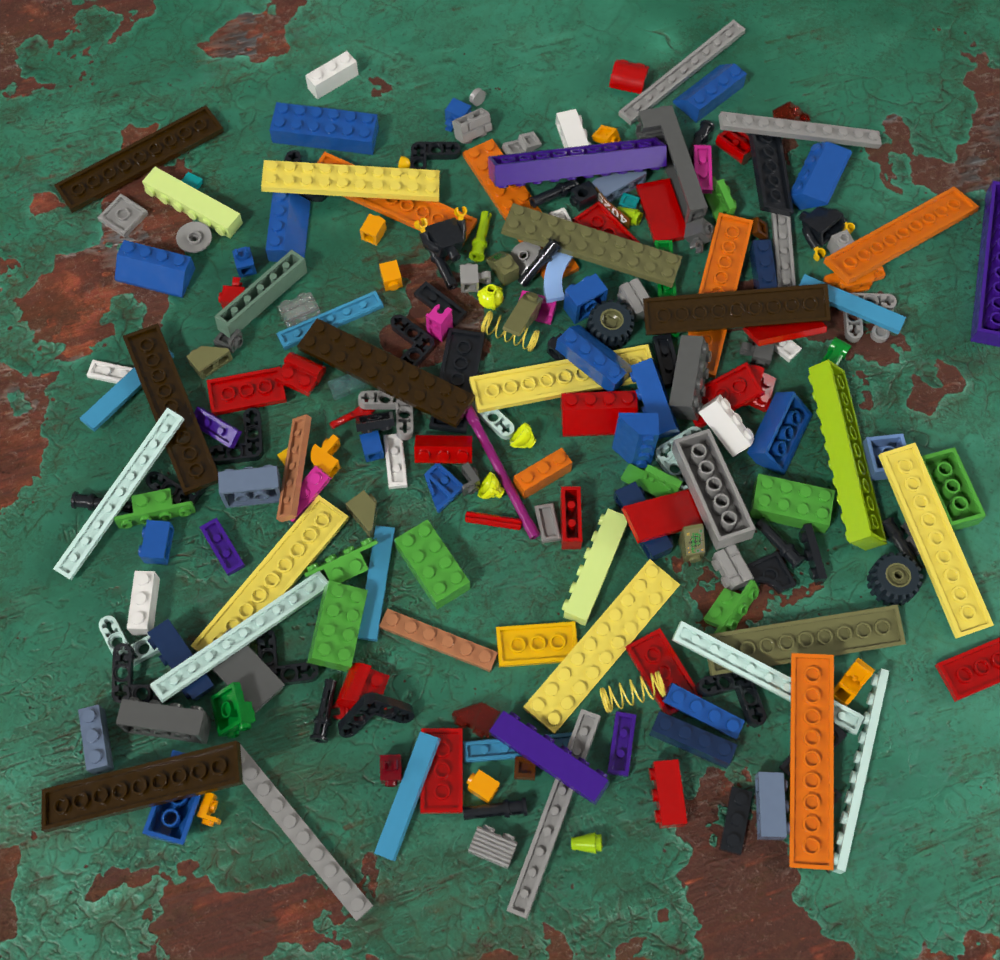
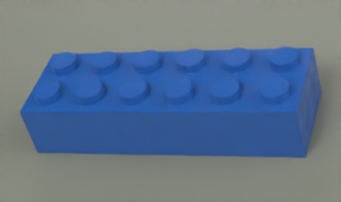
(324, 128)

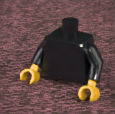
(820, 225)
(444, 237)

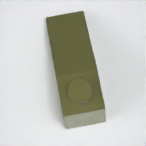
(523, 314)

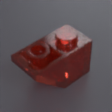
(791, 112)
(476, 717)

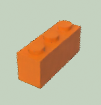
(542, 473)

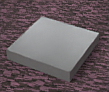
(122, 215)

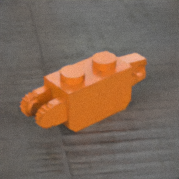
(860, 285)

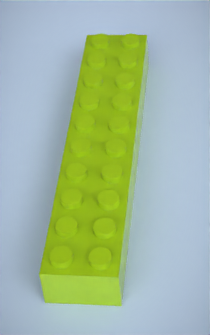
(846, 456)

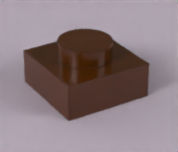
(759, 229)
(524, 769)

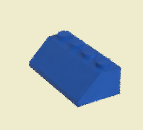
(711, 91)
(819, 175)
(287, 225)
(153, 268)
(593, 358)
(654, 396)
(780, 432)
(636, 437)
(172, 820)

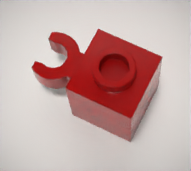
(229, 293)

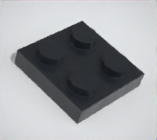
(375, 421)

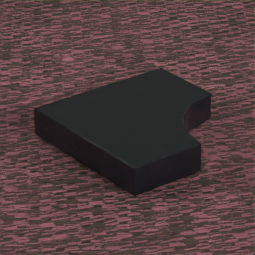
(772, 572)

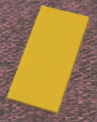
(535, 643)

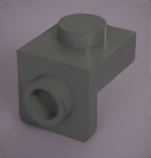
(231, 343)
(471, 475)

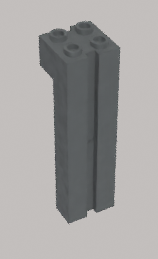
(663, 125)

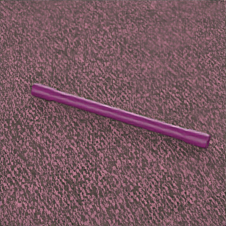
(527, 522)

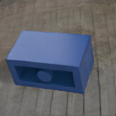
(156, 542)

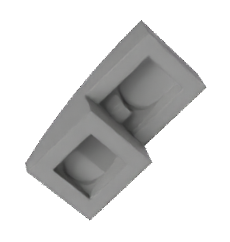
(526, 143)

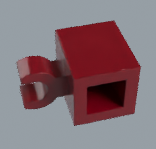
(391, 770)

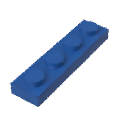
(703, 711)

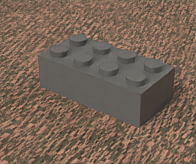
(690, 377)
(164, 720)

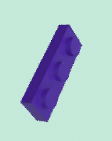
(217, 427)
(222, 546)
(621, 744)

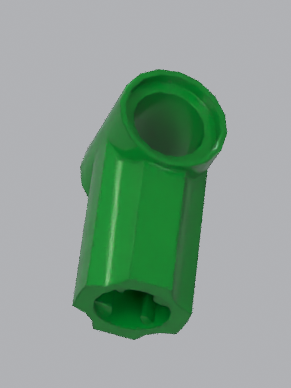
(837, 351)

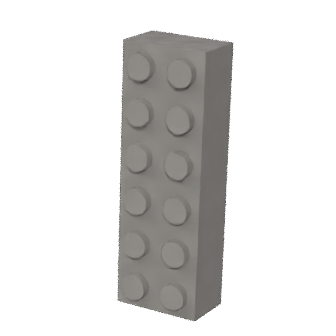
(713, 489)

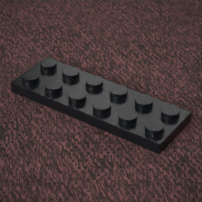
(771, 174)
(459, 363)

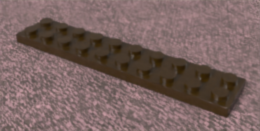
(138, 158)
(736, 309)
(386, 372)
(165, 390)
(141, 786)

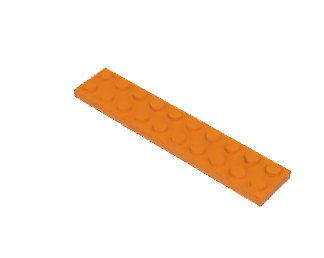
(503, 197)
(405, 210)
(900, 235)
(723, 272)
(811, 762)

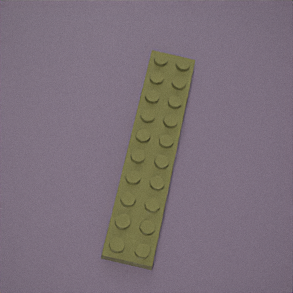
(593, 245)
(819, 635)

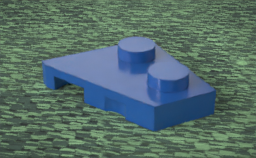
(442, 486)

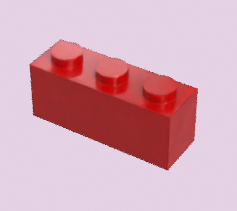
(442, 449)
(571, 517)
(668, 794)

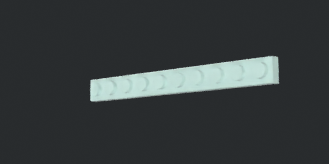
(118, 494)
(238, 637)
(754, 671)
(858, 776)

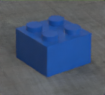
(583, 296)

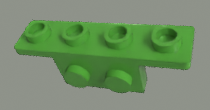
(720, 199)
(652, 480)
(154, 506)
(345, 565)
(731, 607)

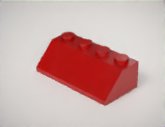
(594, 411)

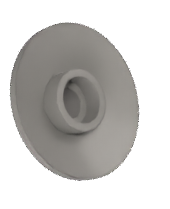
(194, 231)
(521, 249)

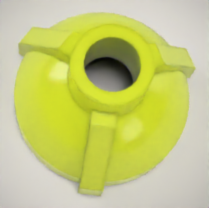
(488, 299)
(523, 437)
(490, 487)

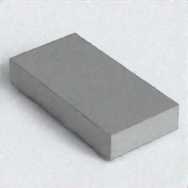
(547, 523)

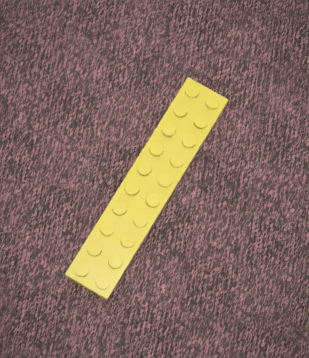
(350, 180)
(541, 382)
(935, 540)
(279, 568)
(601, 647)

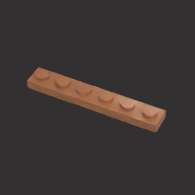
(294, 468)
(438, 640)

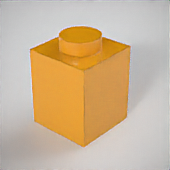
(373, 229)
(391, 275)
(482, 786)

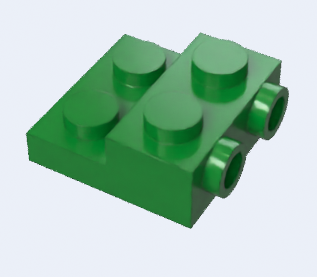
(231, 711)

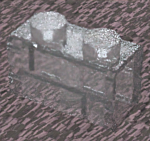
(298, 309)

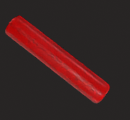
(493, 520)

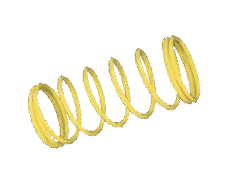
(531, 345)
(659, 684)

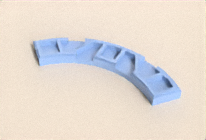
(553, 277)

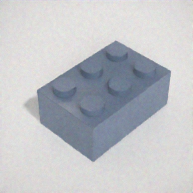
(250, 486)

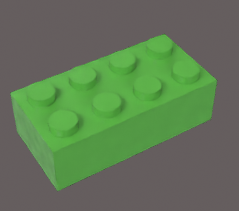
(954, 488)
(791, 503)
(432, 564)
(337, 626)

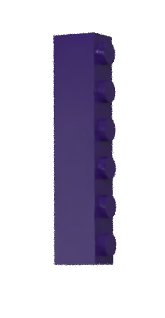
(549, 757)

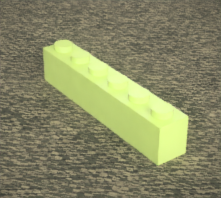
(192, 202)
(596, 567)

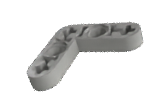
(858, 324)
(399, 406)

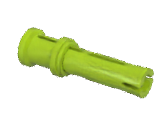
(479, 243)

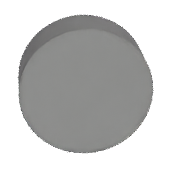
(477, 96)
(879, 334)

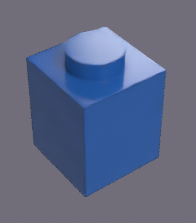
(372, 446)

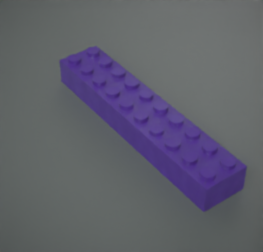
(577, 162)
(987, 294)

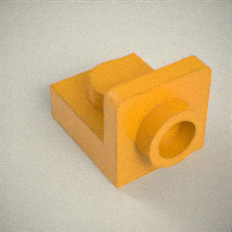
(606, 135)
(208, 806)

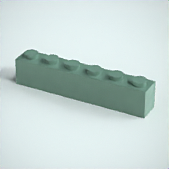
(261, 293)

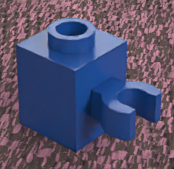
(455, 110)
(244, 262)

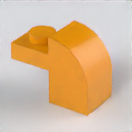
(324, 457)
(852, 682)

